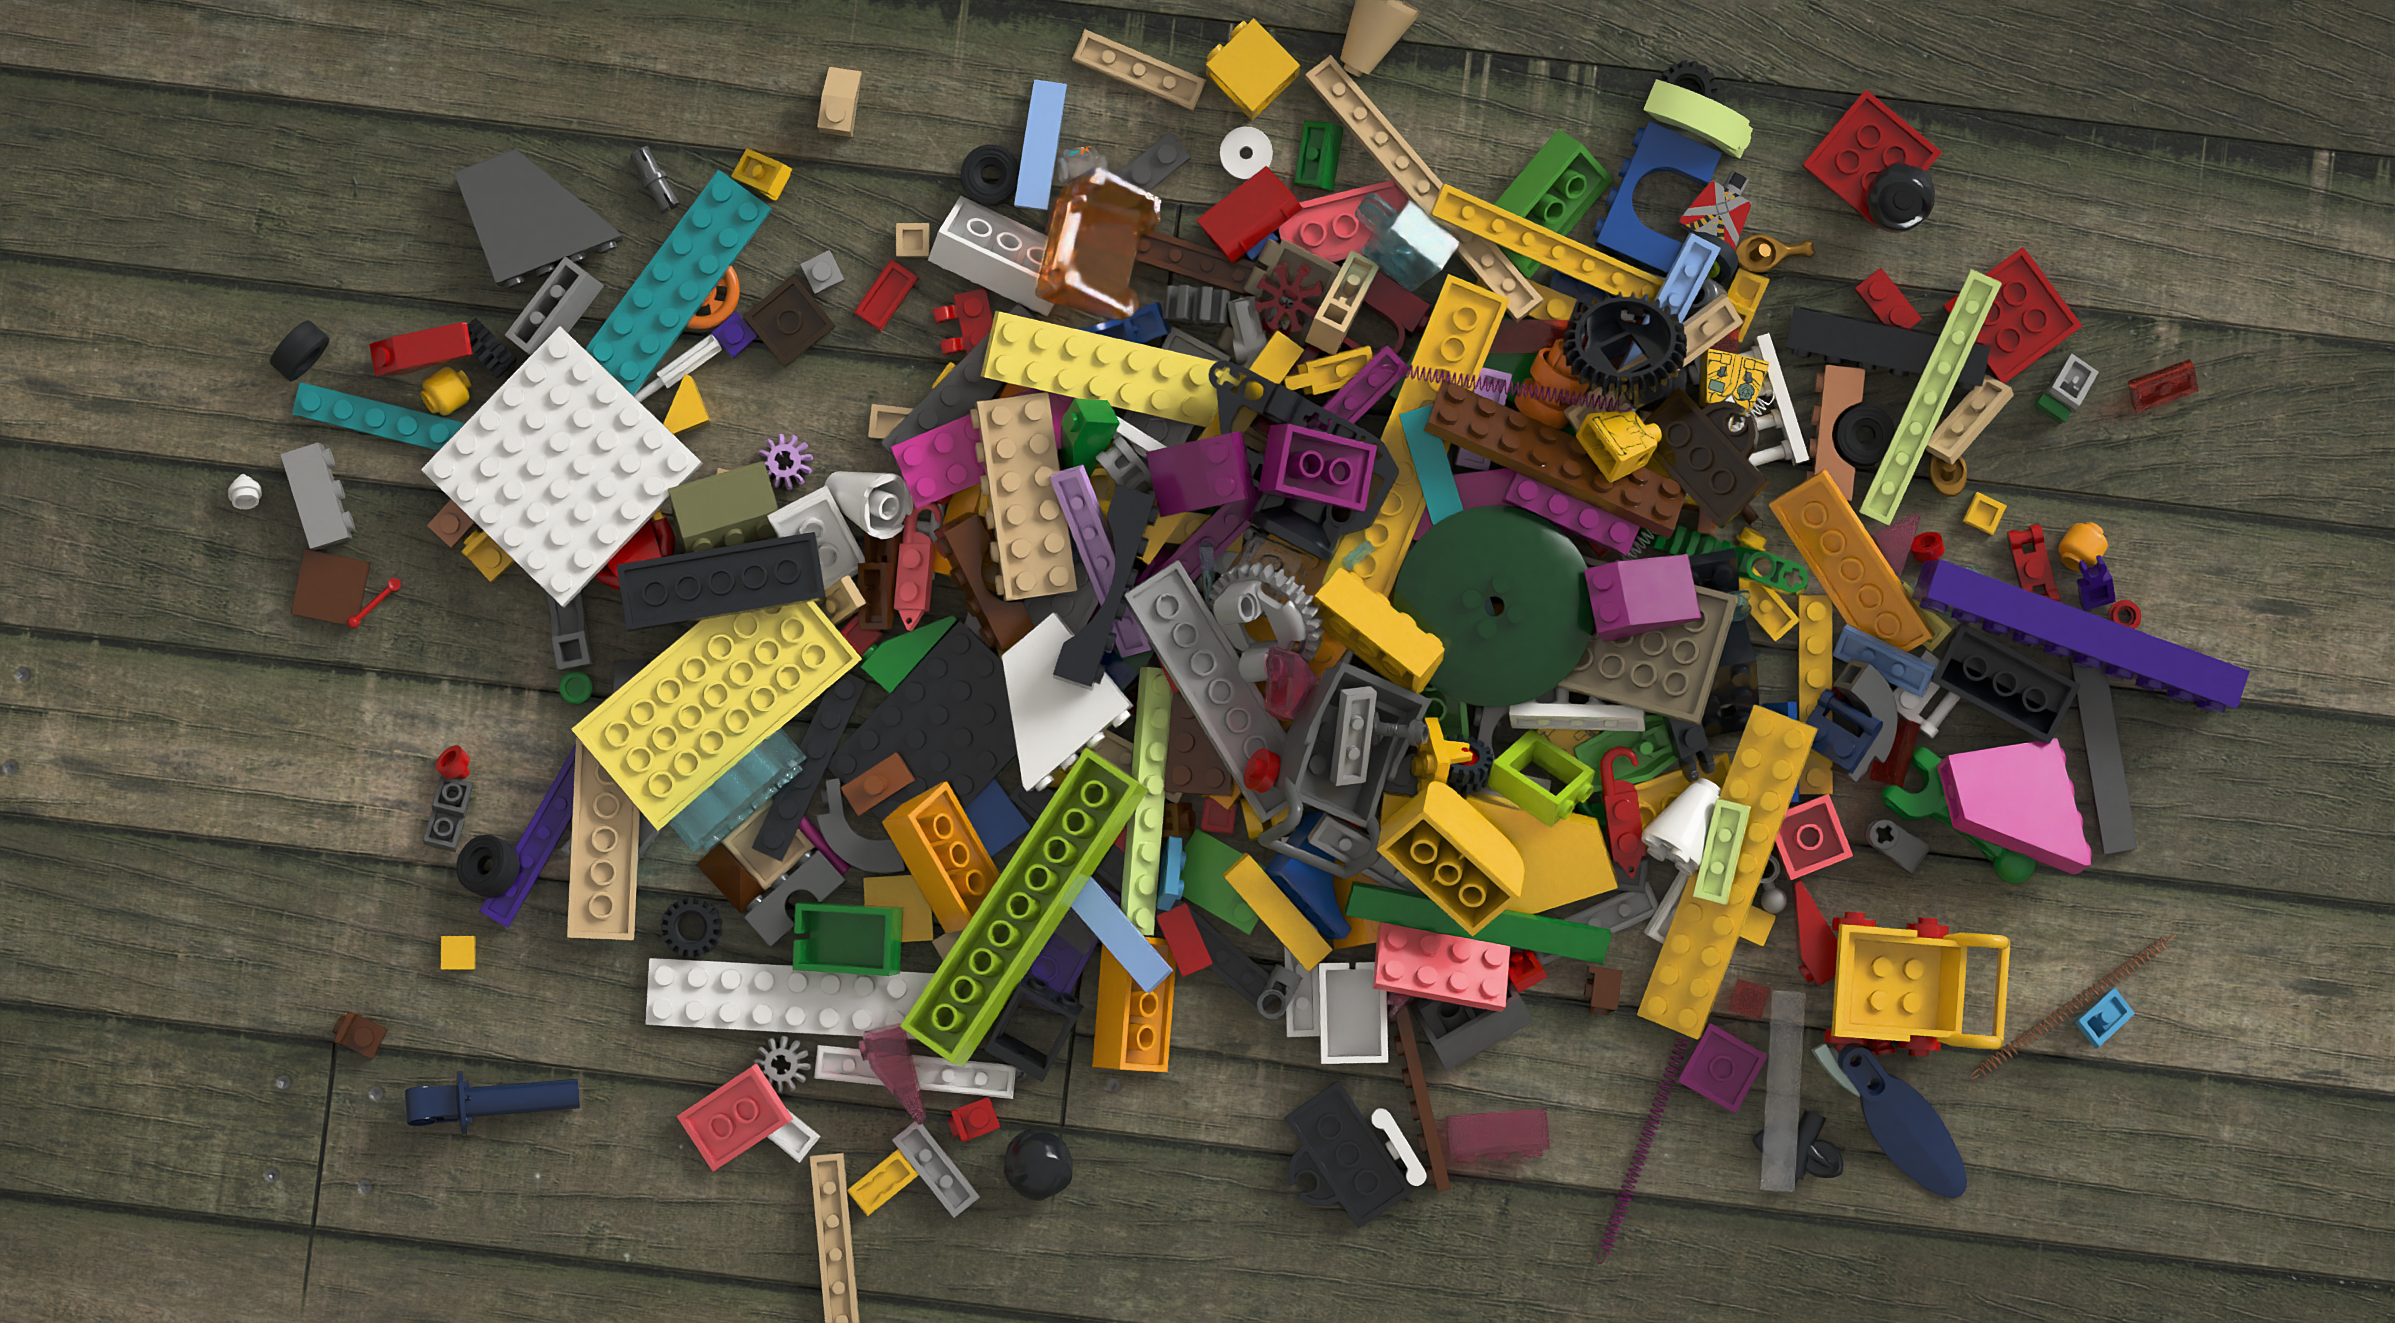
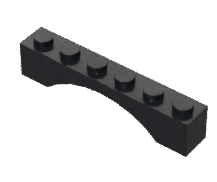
(1083, 653)

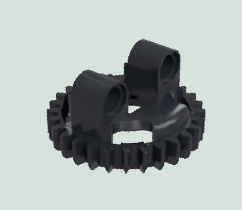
(1609, 336)

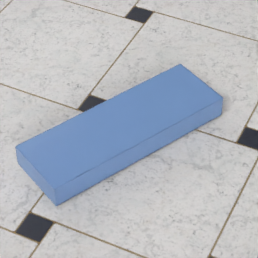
(1891, 662)

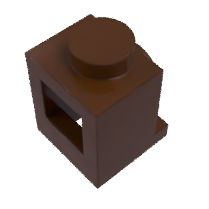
(1603, 989)

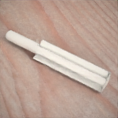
(682, 365)

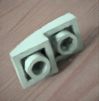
(1829, 1061)

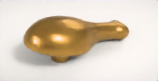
(1764, 252)
(1947, 478)

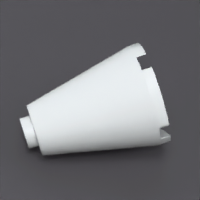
(872, 500)

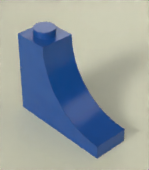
(1309, 886)

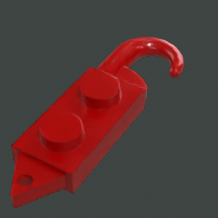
(1622, 813)

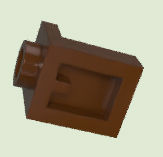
(1178, 820)
(359, 1034)

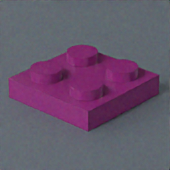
(1722, 1068)

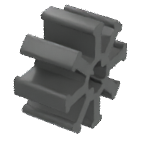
(1196, 306)

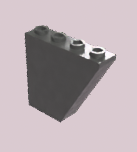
(529, 219)

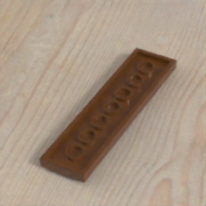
(1551, 458)

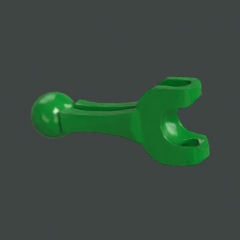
(1931, 803)

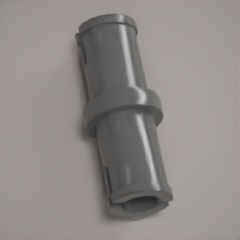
(654, 179)

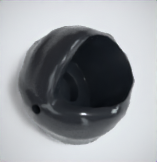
(1900, 197)
(1038, 1164)

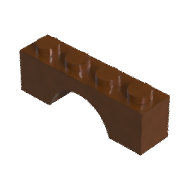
(964, 545)

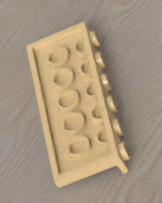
(1024, 509)

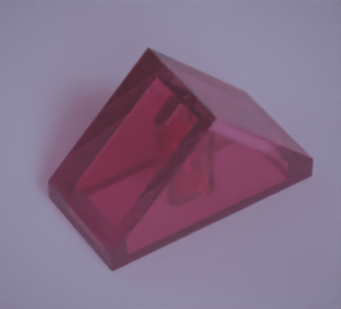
(1896, 541)
(1287, 682)

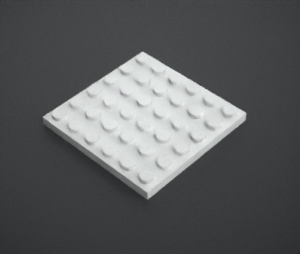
(561, 466)

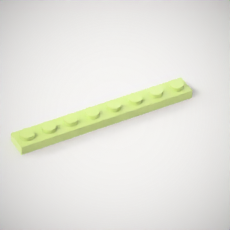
(1930, 396)
(1146, 822)

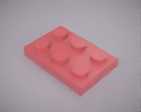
(734, 1117)

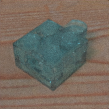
(1405, 241)

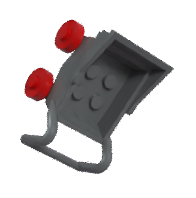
(1308, 763)

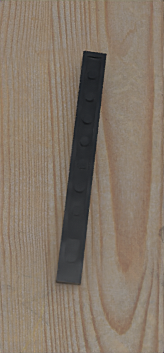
(1227, 959)

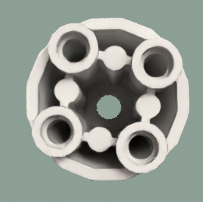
(1683, 827)

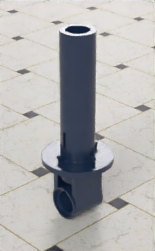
(460, 1102)

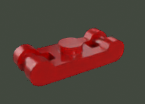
(2034, 567)

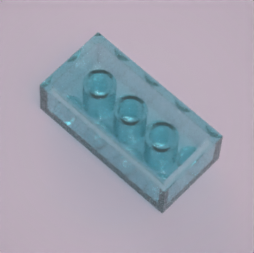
(742, 786)

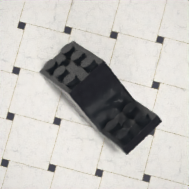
(1737, 670)

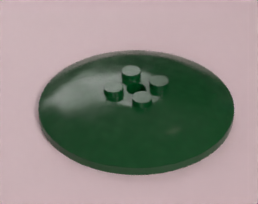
(1543, 594)

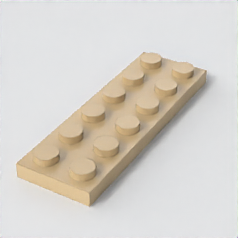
(601, 854)

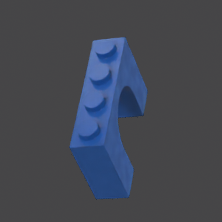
(1656, 152)

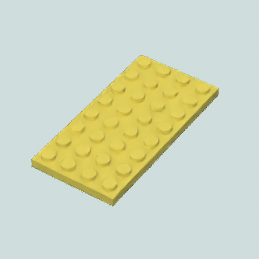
(712, 702)

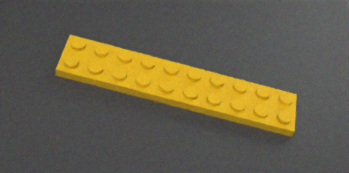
(1453, 341)
(1708, 931)

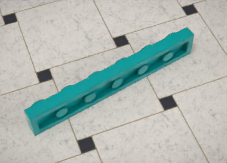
(374, 417)

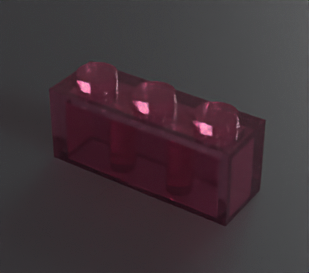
(1497, 1134)

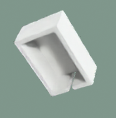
(1351, 1015)

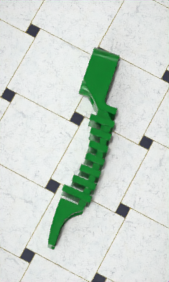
(1690, 543)

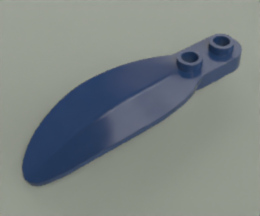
(1905, 1124)

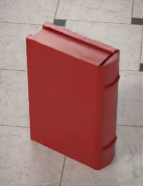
(1249, 214)

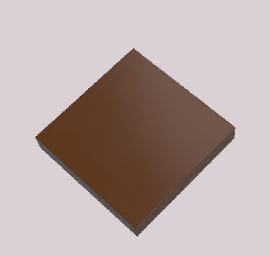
(330, 587)

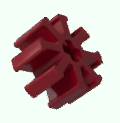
(1278, 291)

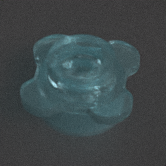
(1743, 607)

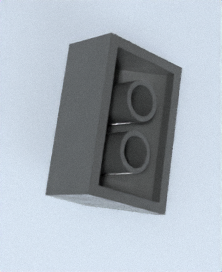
(1464, 1031)

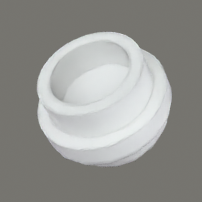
(244, 492)

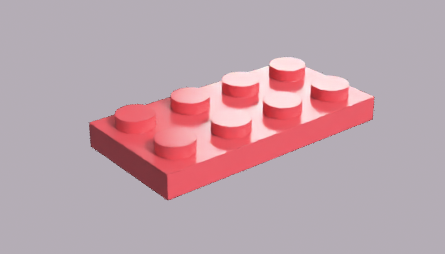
(1330, 225)
(1441, 967)

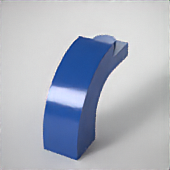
(1140, 328)

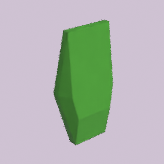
(1650, 747)

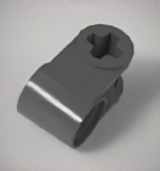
(1901, 847)

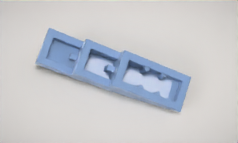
(1040, 145)

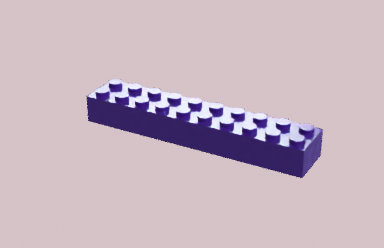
(2079, 634)

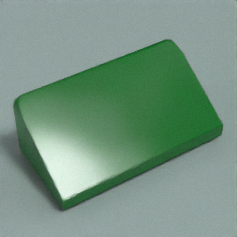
(1318, 155)

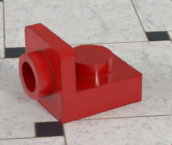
(974, 1119)

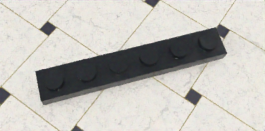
(818, 746)

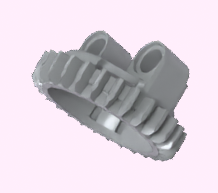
(1239, 600)

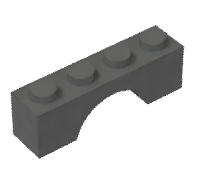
(570, 634)

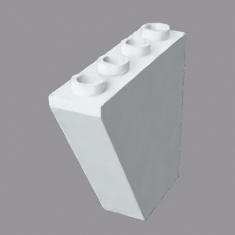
(1050, 715)

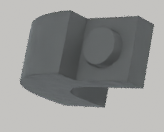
(1873, 697)
(865, 854)

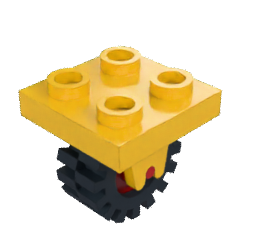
(1451, 761)

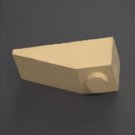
(1342, 303)

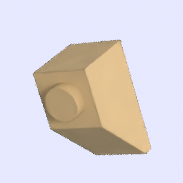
(839, 102)

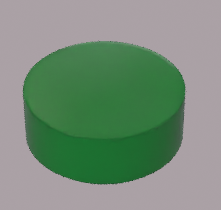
(575, 687)

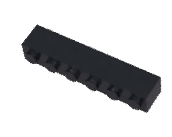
(1875, 344)

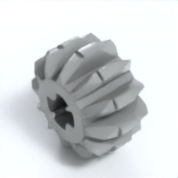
(790, 1056)

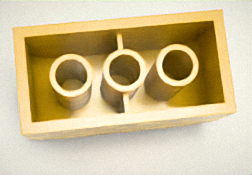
(1453, 856)

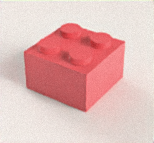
(1811, 838)

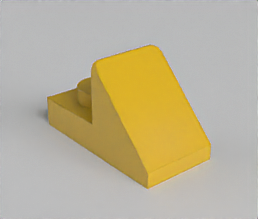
(762, 174)

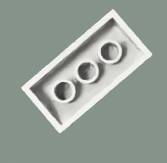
(992, 252)

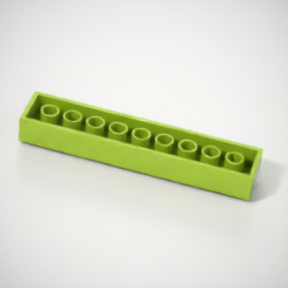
(1024, 907)

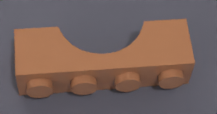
(1838, 390)

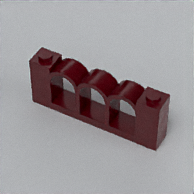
(1389, 302)

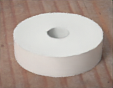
(1245, 138)

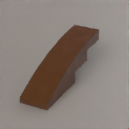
(878, 581)

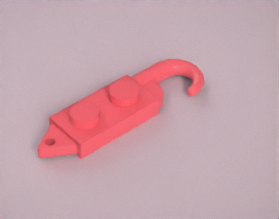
(915, 569)

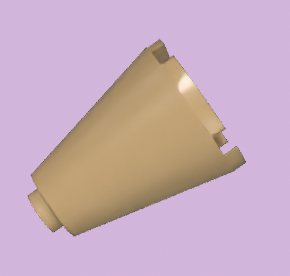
(1373, 32)

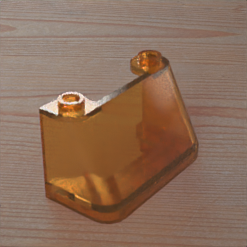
(1096, 244)

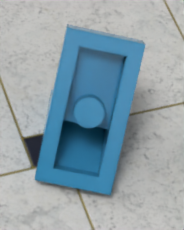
(2104, 1017)

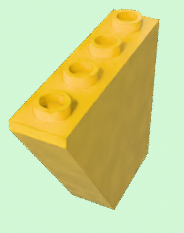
(1558, 861)

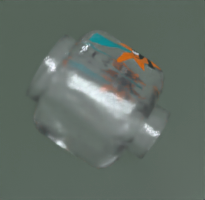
(1078, 161)

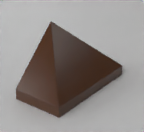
(730, 877)

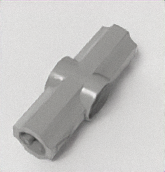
(1248, 330)

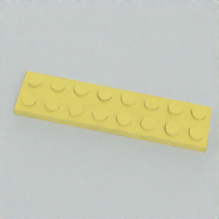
(1102, 369)

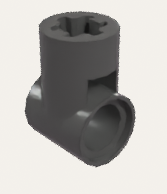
(1286, 978)

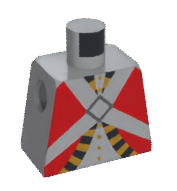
(1719, 210)

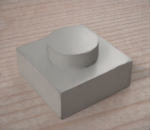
(822, 272)

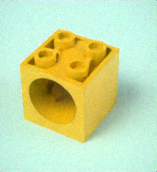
(1251, 68)

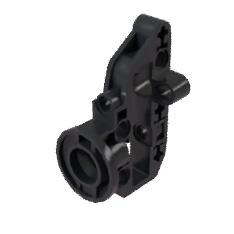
(1296, 521)

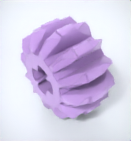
(795, 456)

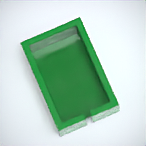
(848, 938)

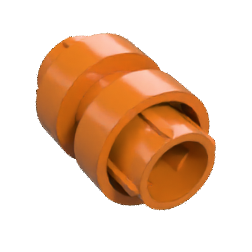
(1550, 371)

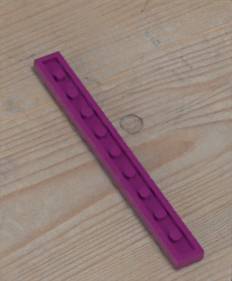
(1231, 518)

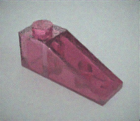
(893, 1063)

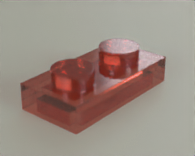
(2163, 386)
(1896, 764)

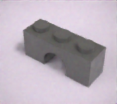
(770, 914)

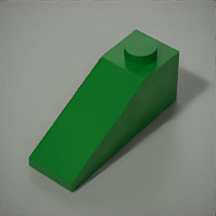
(1086, 432)
(900, 655)

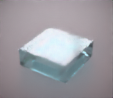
(1357, 555)

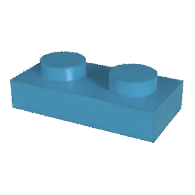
(1171, 864)

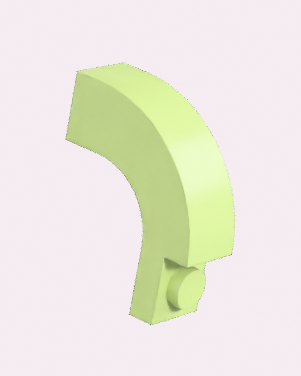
(1699, 115)

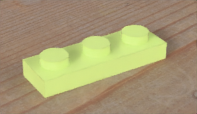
(1722, 851)

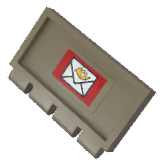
(1294, 255)

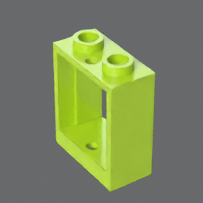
(1530, 796)

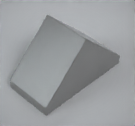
(2072, 382)

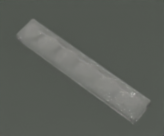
(1783, 1091)

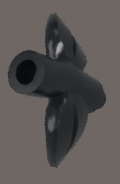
(1816, 1156)

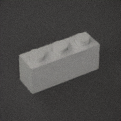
(556, 304)
(318, 496)

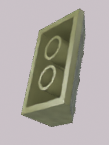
(724, 509)

